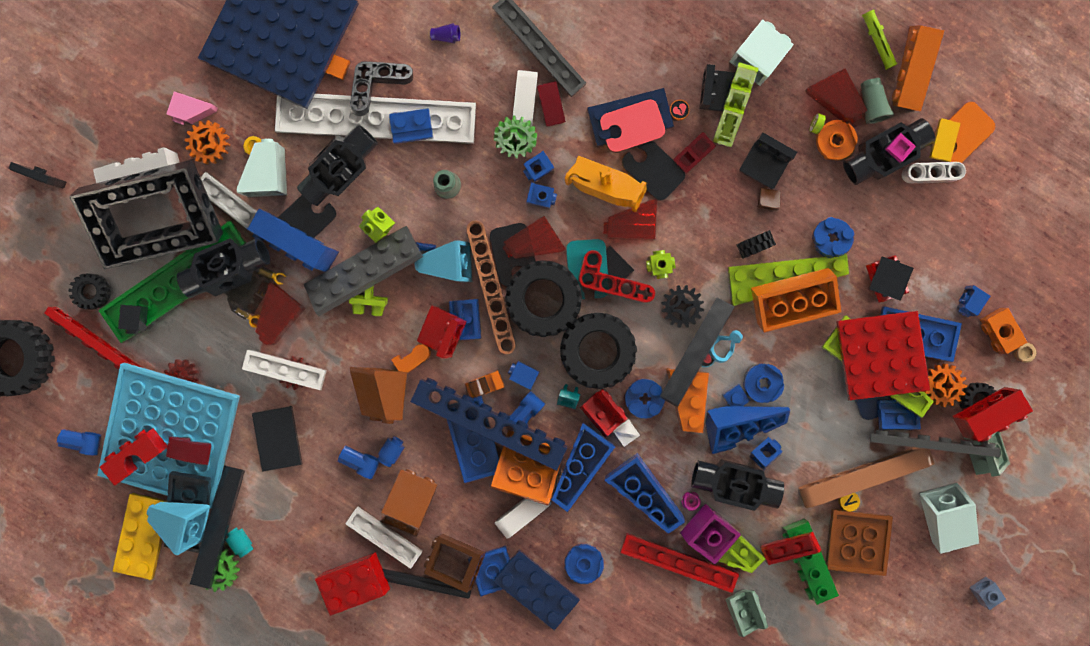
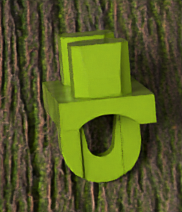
(378, 303)

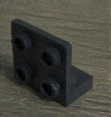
(715, 88)
(767, 160)

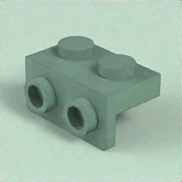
(746, 612)

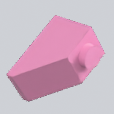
(188, 109)

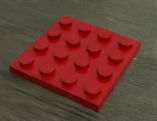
(883, 355)

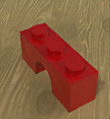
(121, 465)

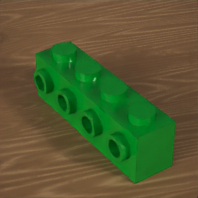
(812, 567)

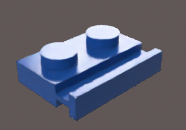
(411, 126)
(468, 311)
(896, 417)

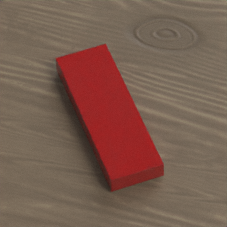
(790, 548)

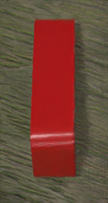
(617, 282)

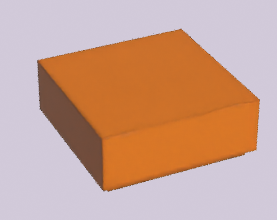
(338, 67)

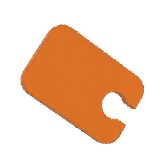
(973, 130)

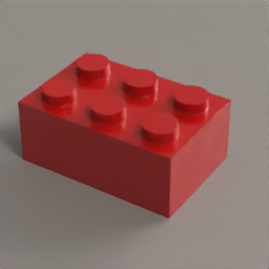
(992, 414)
(352, 584)

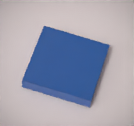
(491, 566)

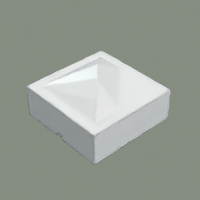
(626, 432)

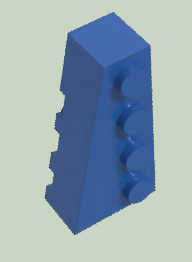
(292, 241)
(582, 465)
(642, 488)

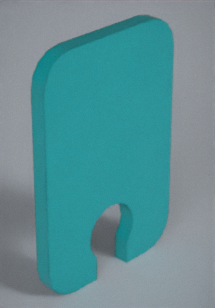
(575, 254)

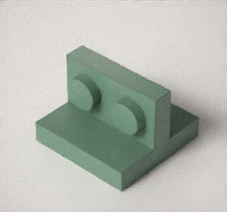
(990, 464)

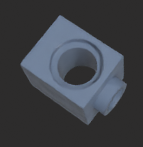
(987, 593)

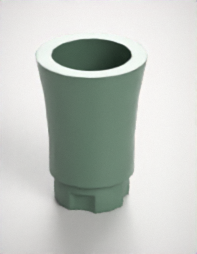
(875, 101)
(450, 190)

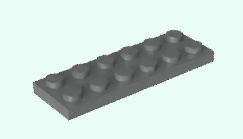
(362, 271)

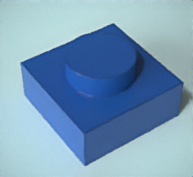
(736, 396)

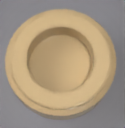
(1025, 353)

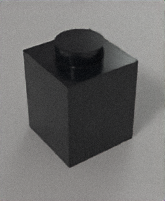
(133, 318)

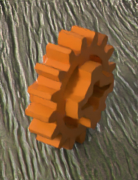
(211, 134)
(944, 393)

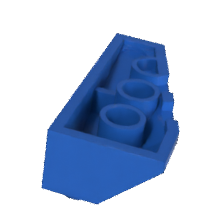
(735, 423)

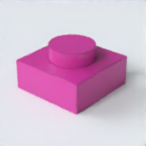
(900, 147)

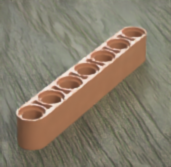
(487, 257)
(865, 476)

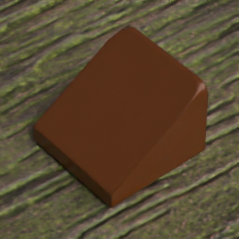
(769, 199)

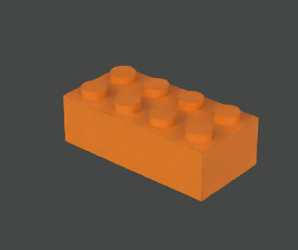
(796, 300)

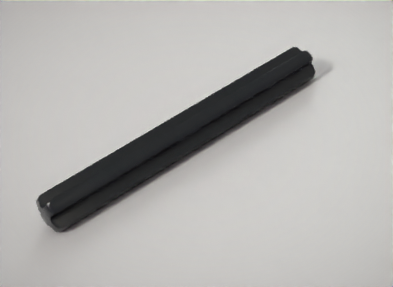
(423, 583)

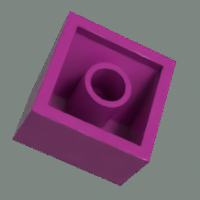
(710, 534)

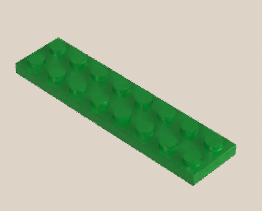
(160, 289)

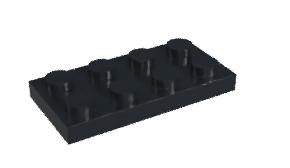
(189, 489)

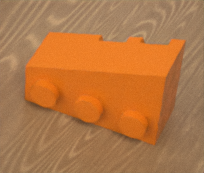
(692, 407)

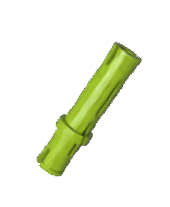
(879, 39)

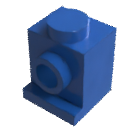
(539, 160)
(533, 196)
(972, 301)
(769, 445)

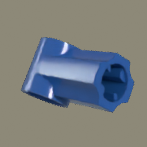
(527, 408)
(85, 442)
(363, 463)

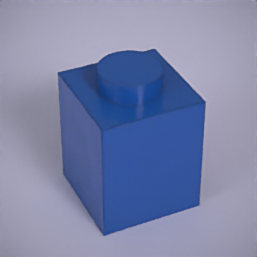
(523, 374)

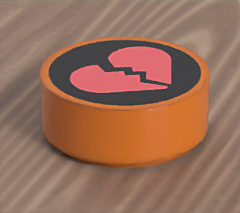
(679, 110)

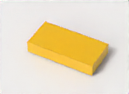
(944, 140)

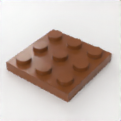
(859, 542)

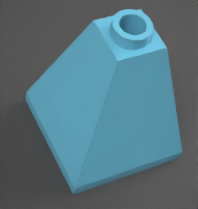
(448, 262)
(179, 524)

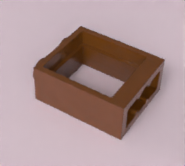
(473, 568)

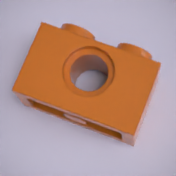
(1013, 336)

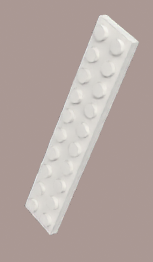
(333, 116)

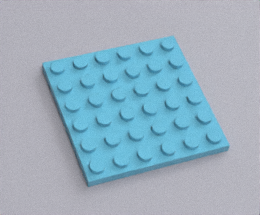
(173, 409)

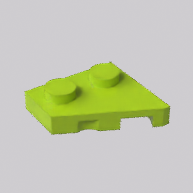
(742, 556)

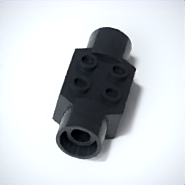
(876, 162)
(337, 165)
(223, 267)
(737, 484)

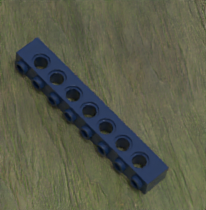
(423, 398)

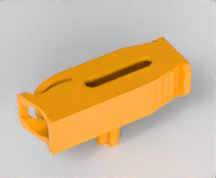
(606, 183)

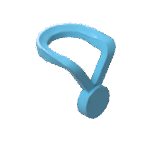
(735, 337)

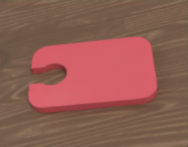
(638, 125)

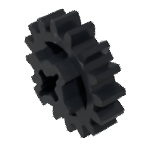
(683, 315)

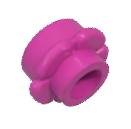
(691, 506)

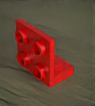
(441, 332)

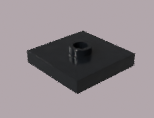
(37, 174)

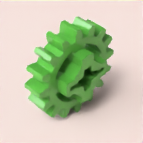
(523, 133)
(225, 571)

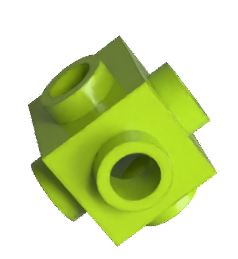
(376, 224)
(655, 270)

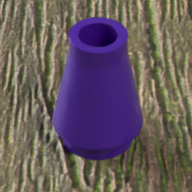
(448, 33)

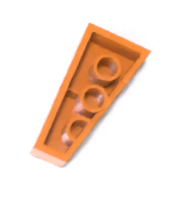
(917, 67)

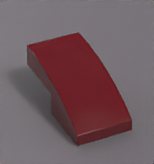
(551, 103)
(694, 152)
(188, 451)

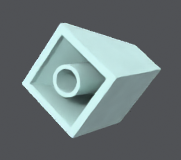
(763, 50)
(264, 171)
(950, 518)

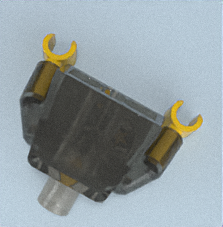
(247, 297)

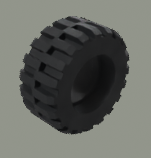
(543, 325)
(36, 357)
(598, 377)

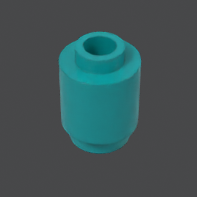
(239, 542)

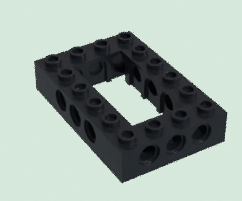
(113, 250)

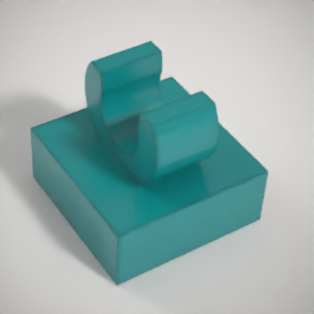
(568, 398)

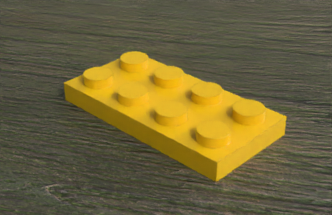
(138, 541)

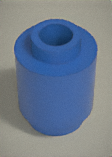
(390, 451)

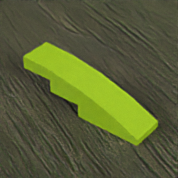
(735, 104)

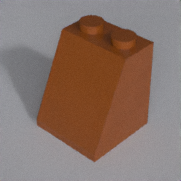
(380, 392)
(408, 502)

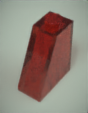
(838, 96)
(632, 224)
(533, 241)
(277, 314)

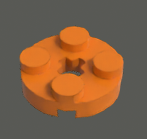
(846, 145)

